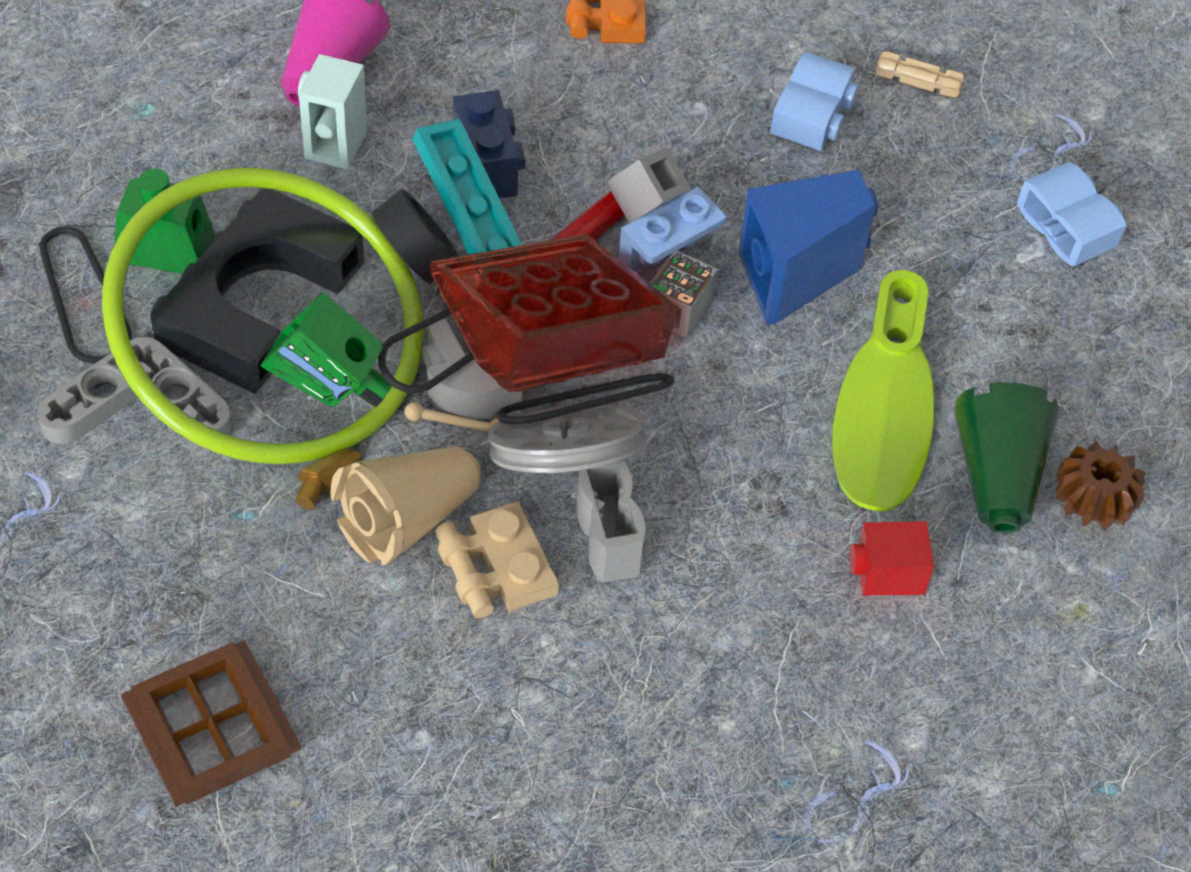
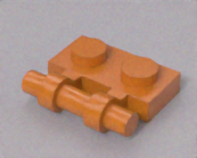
(616, 19)

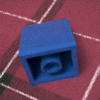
(804, 238)

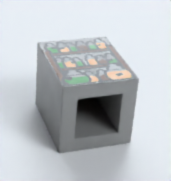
(690, 286)

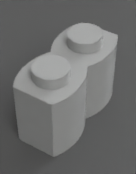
(611, 521)

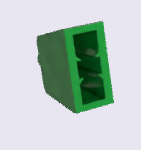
(176, 237)

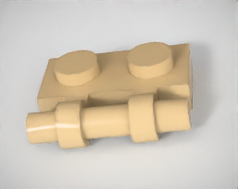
(511, 554)

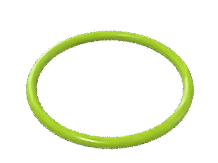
(191, 428)

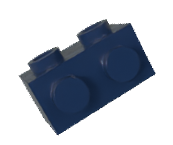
(491, 134)

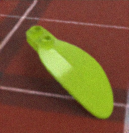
(886, 402)

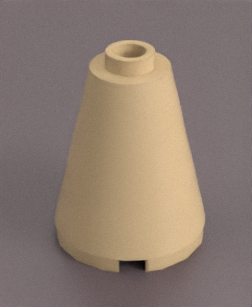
(401, 498)

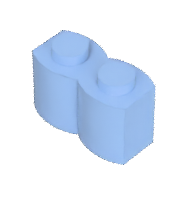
(814, 101)
(1071, 213)

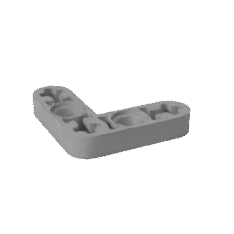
(168, 372)

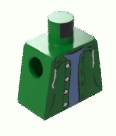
(328, 355)

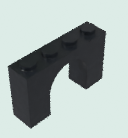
(265, 235)

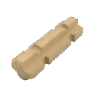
(920, 74)

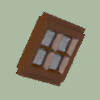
(210, 722)

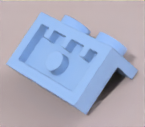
(668, 229)

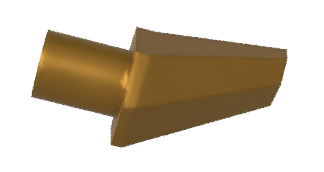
(318, 476)

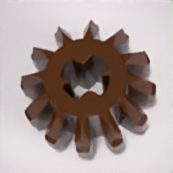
(1100, 485)

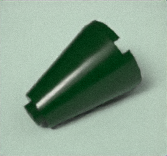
(1005, 449)

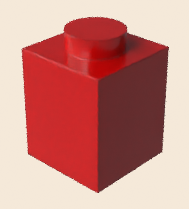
(893, 558)

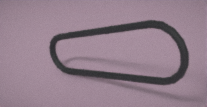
(55, 291)
(407, 332)
(667, 380)

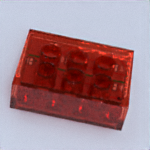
(554, 311)

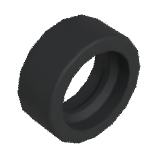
(413, 233)

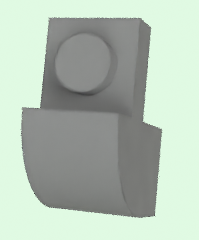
(648, 184)
(470, 389)

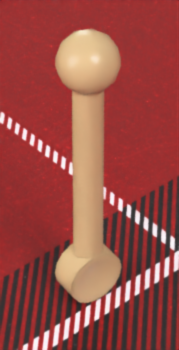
(414, 412)

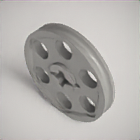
(568, 441)

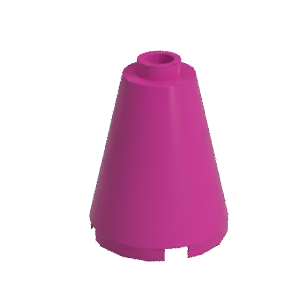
(333, 29)

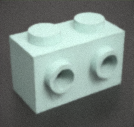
(332, 110)

